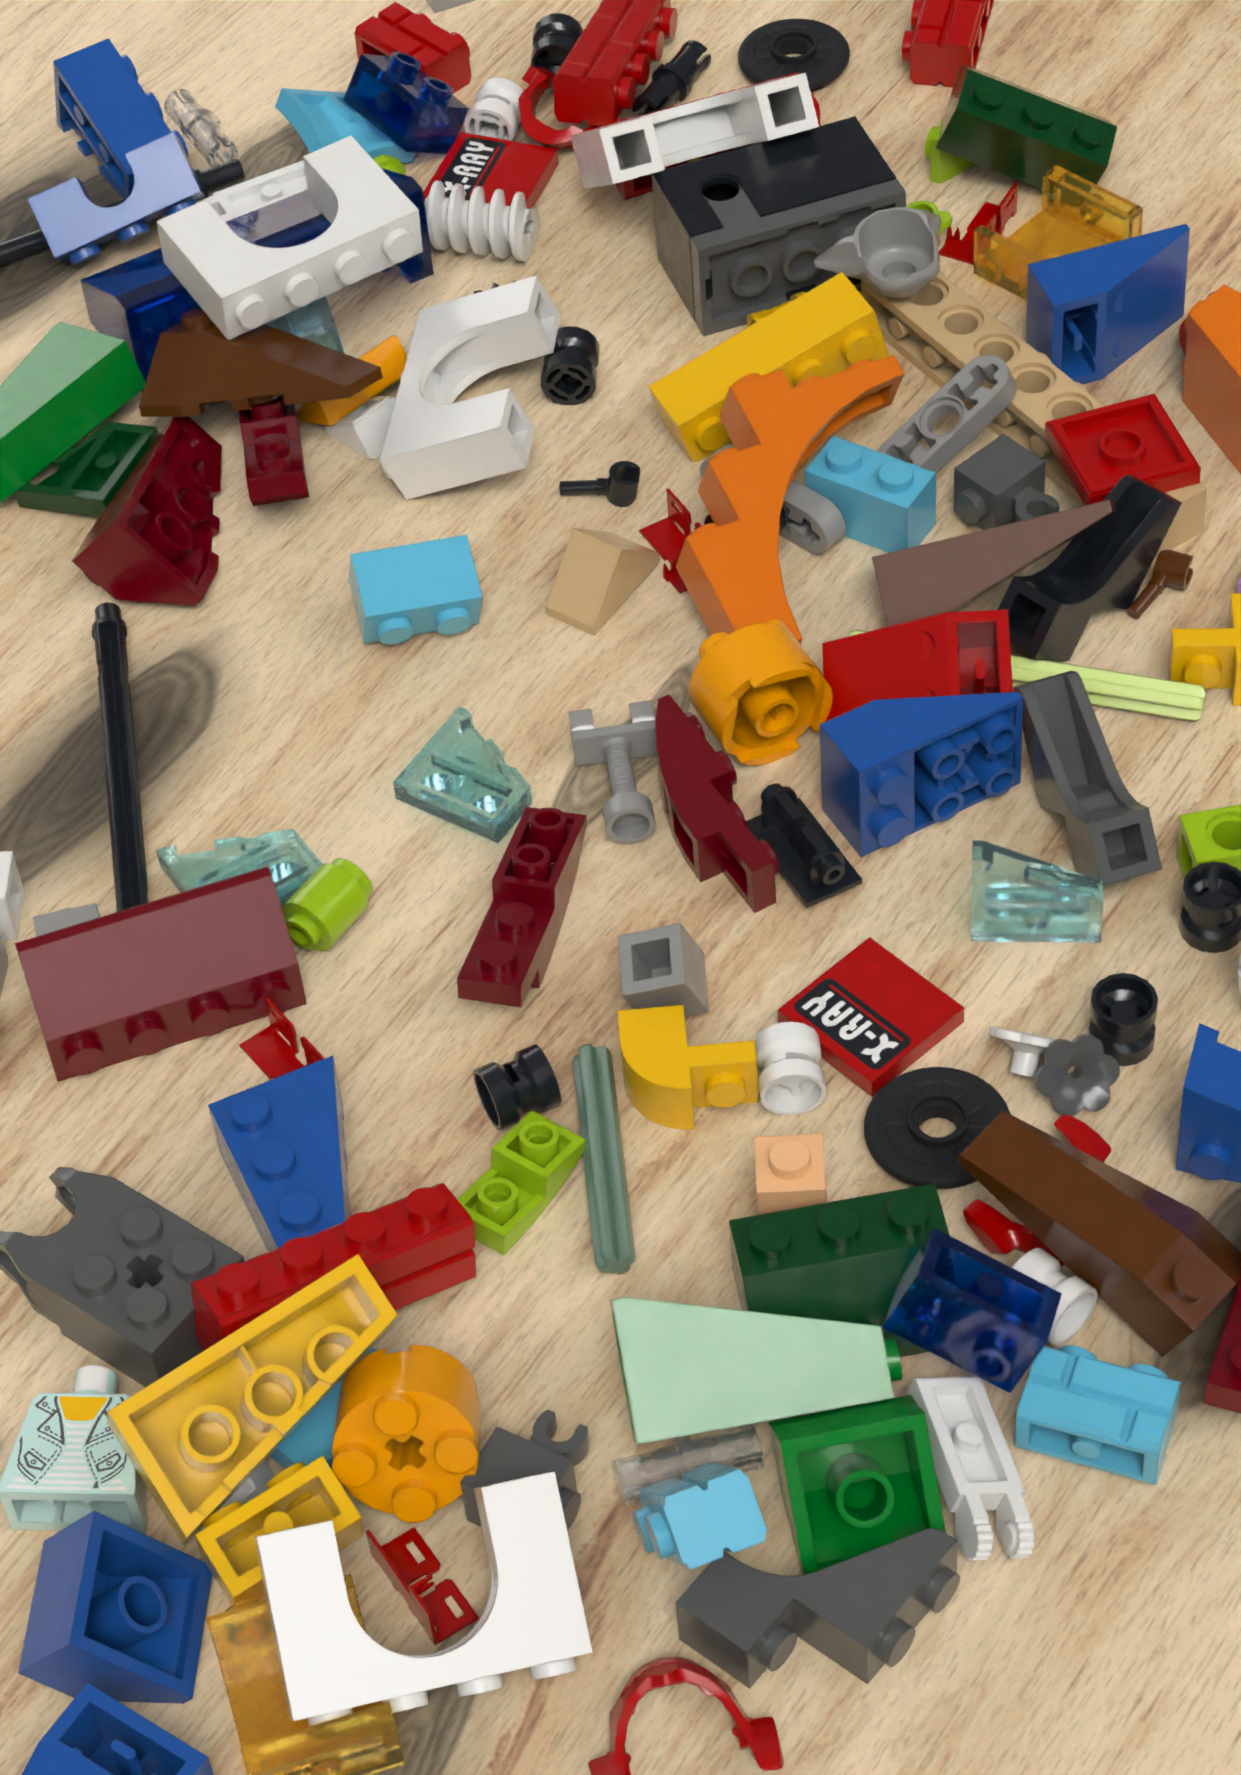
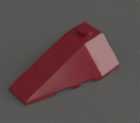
(160, 523)

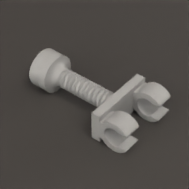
(628, 813)

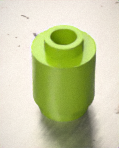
(327, 904)

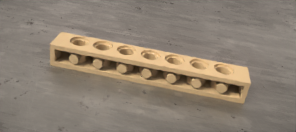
(947, 329)

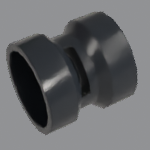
(553, 40)
(571, 370)
(1211, 907)
(1124, 1017)
(517, 1087)

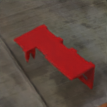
(991, 216)
(669, 540)
(272, 1052)
(403, 1570)

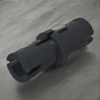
(673, 79)

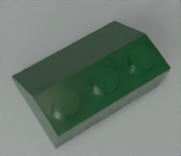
(1022, 130)
(834, 1256)

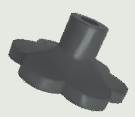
(1088, 1083)

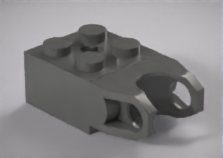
(117, 1274)

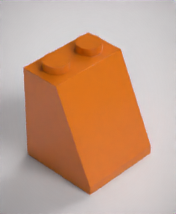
(1214, 369)

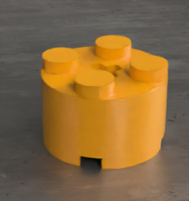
(758, 691)
(407, 1431)

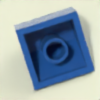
(116, 1614)

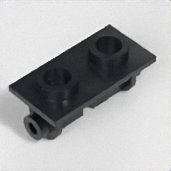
(802, 846)

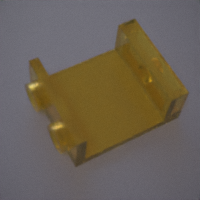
(1072, 219)
(268, 1736)

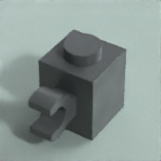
(1001, 486)
(513, 1457)

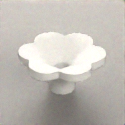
(1026, 1049)

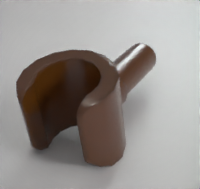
(1169, 570)

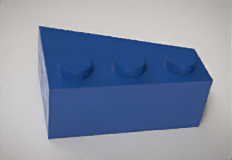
(108, 109)
(1211, 1110)
(287, 1152)

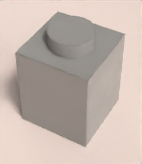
(663, 970)

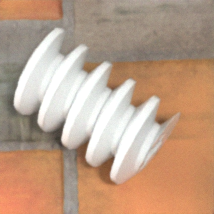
(481, 224)

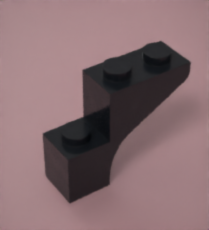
(1093, 571)

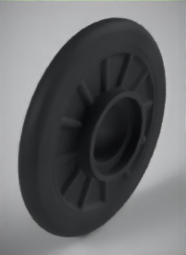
(823, 48)
(924, 1094)

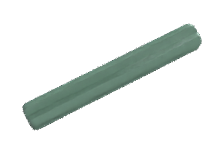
(604, 1160)

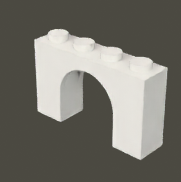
(694, 130)
(254, 284)
(454, 343)
(528, 1620)

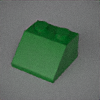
(856, 1479)

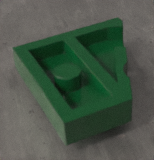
(90, 472)

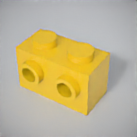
(293, 1499)

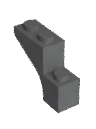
(1079, 780)
(851, 1612)

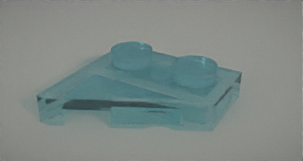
(465, 780)
(282, 851)
(1031, 899)

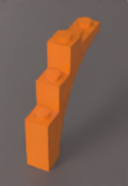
(775, 430)

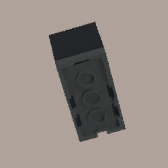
(752, 220)

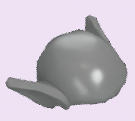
(889, 252)

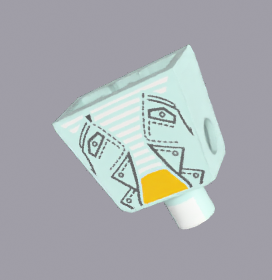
(71, 1460)

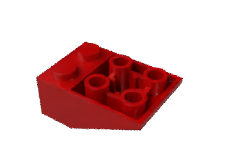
(921, 659)

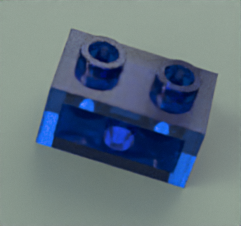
(406, 103)
(972, 1310)

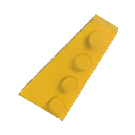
(805, 338)
(237, 1401)

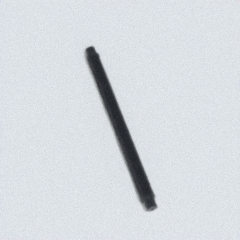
(120, 758)

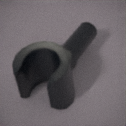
(619, 486)

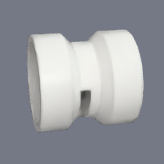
(495, 110)
(790, 1069)
(1077, 1295)

